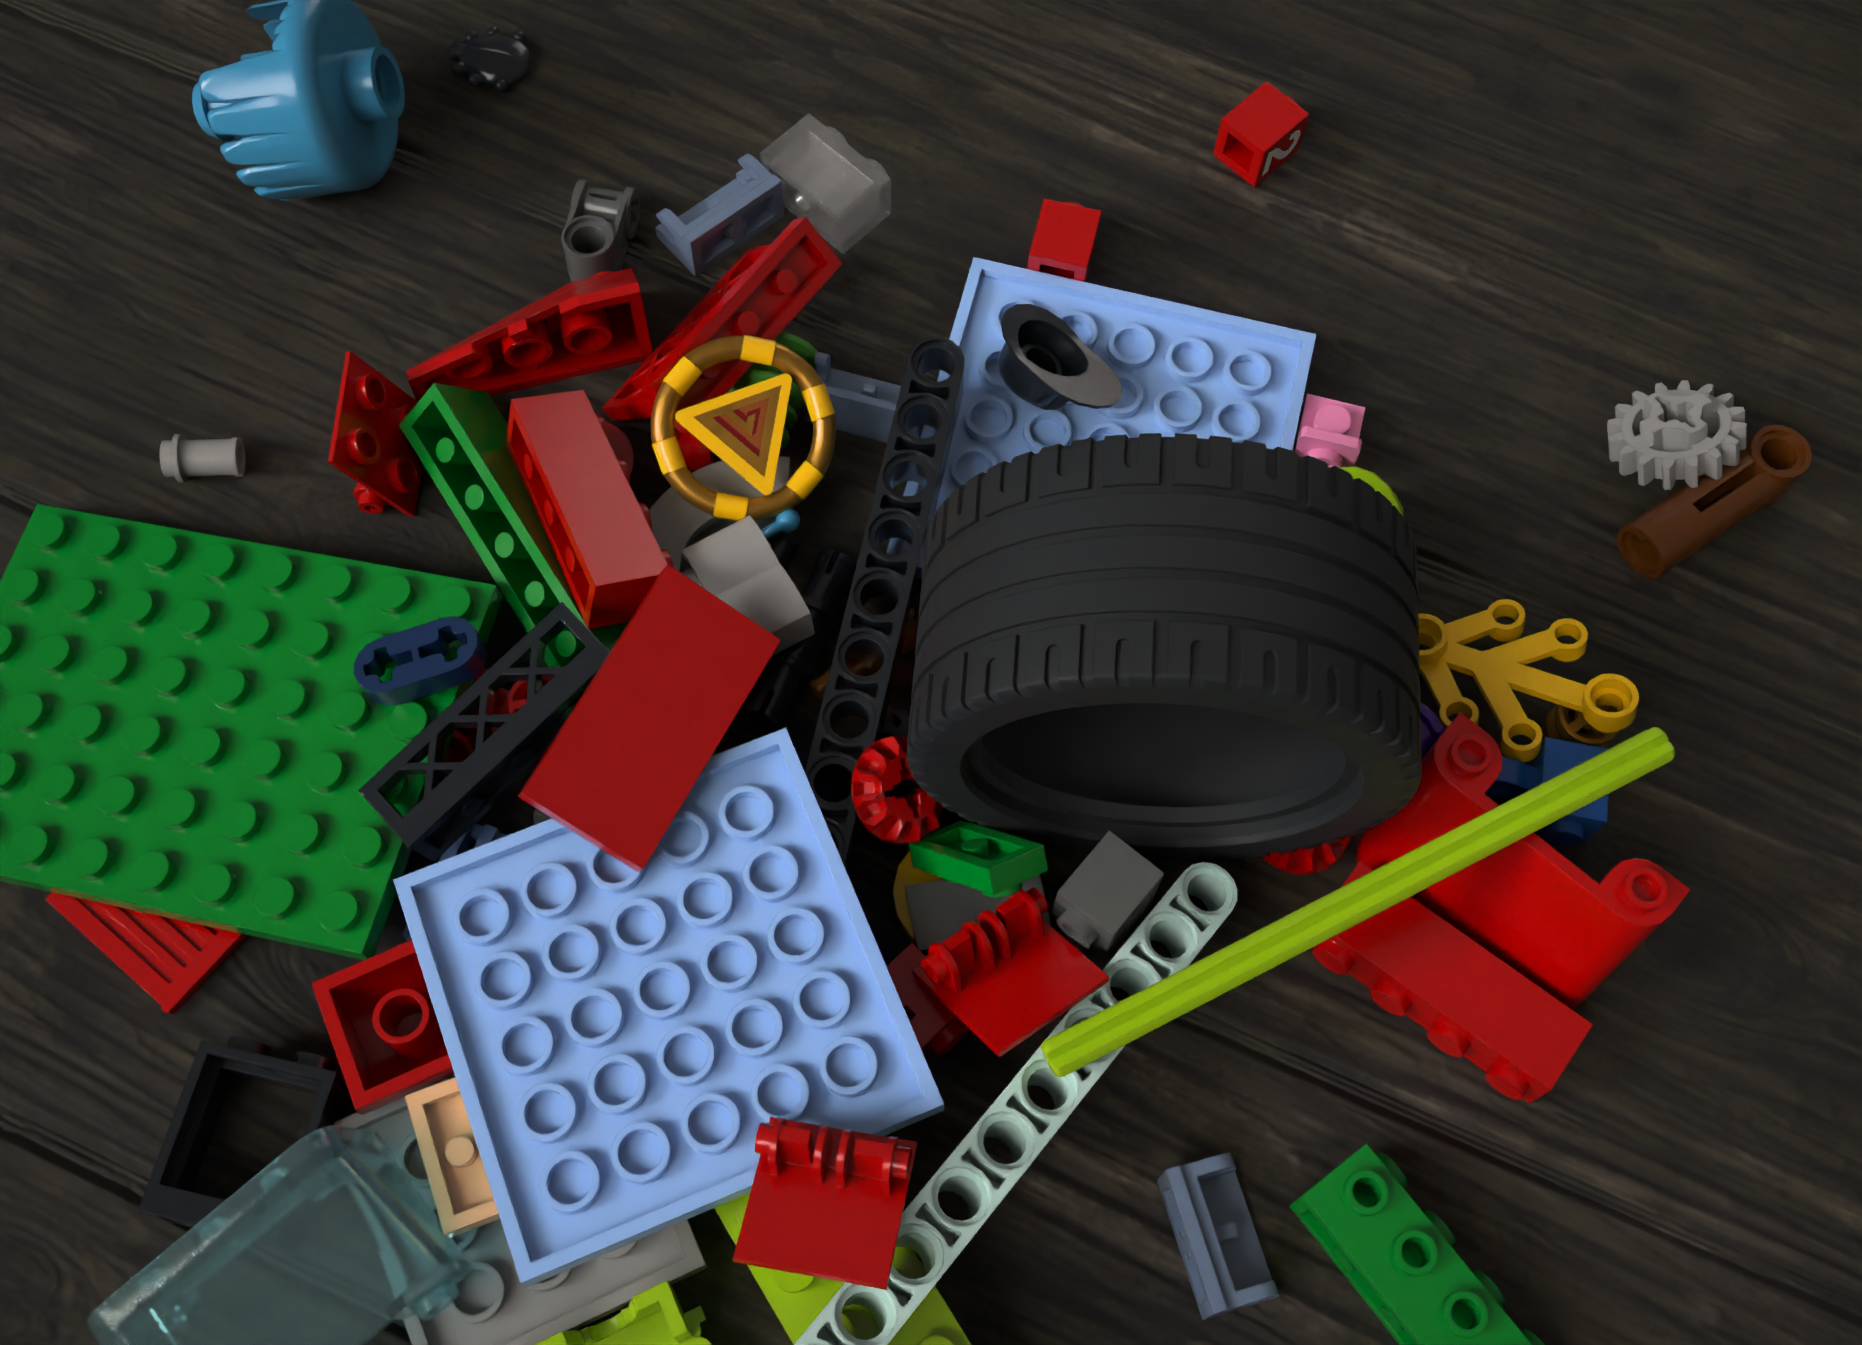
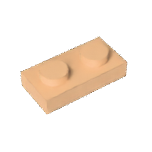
(451, 1158)

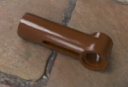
(1677, 528)

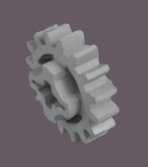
(1677, 434)

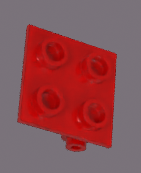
(370, 442)
(1009, 972)
(826, 1202)

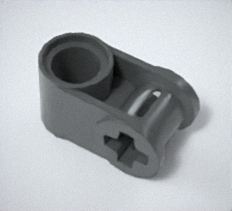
(599, 229)

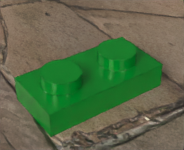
(979, 858)

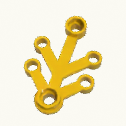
(1505, 669)

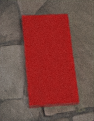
(650, 719)

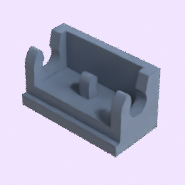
(724, 218)
(860, 403)
(1216, 1236)

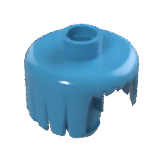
(313, 109)

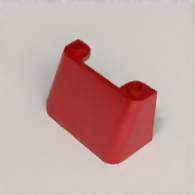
(1528, 897)

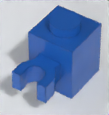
(1554, 758)

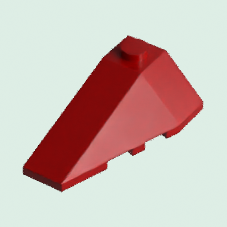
(562, 336)

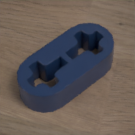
(420, 661)

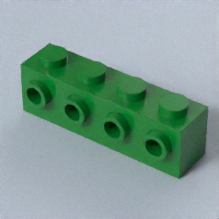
(1403, 1258)

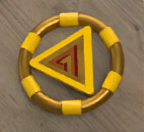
(743, 428)

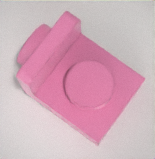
(1329, 431)

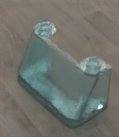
(300, 1255)

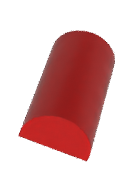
(383, 1028)

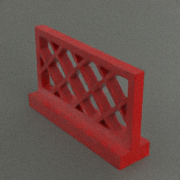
(751, 299)

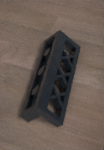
(499, 757)

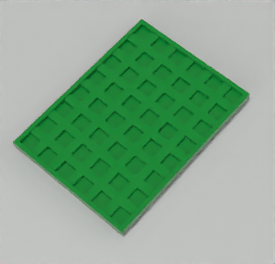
(199, 725)

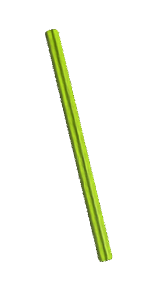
(1355, 902)

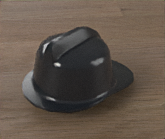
(1050, 364)

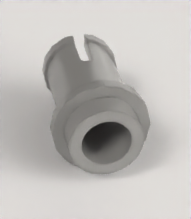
(201, 457)

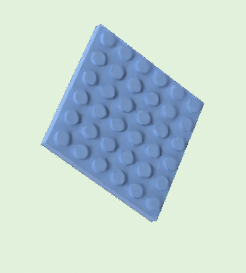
(1175, 362)
(650, 1019)

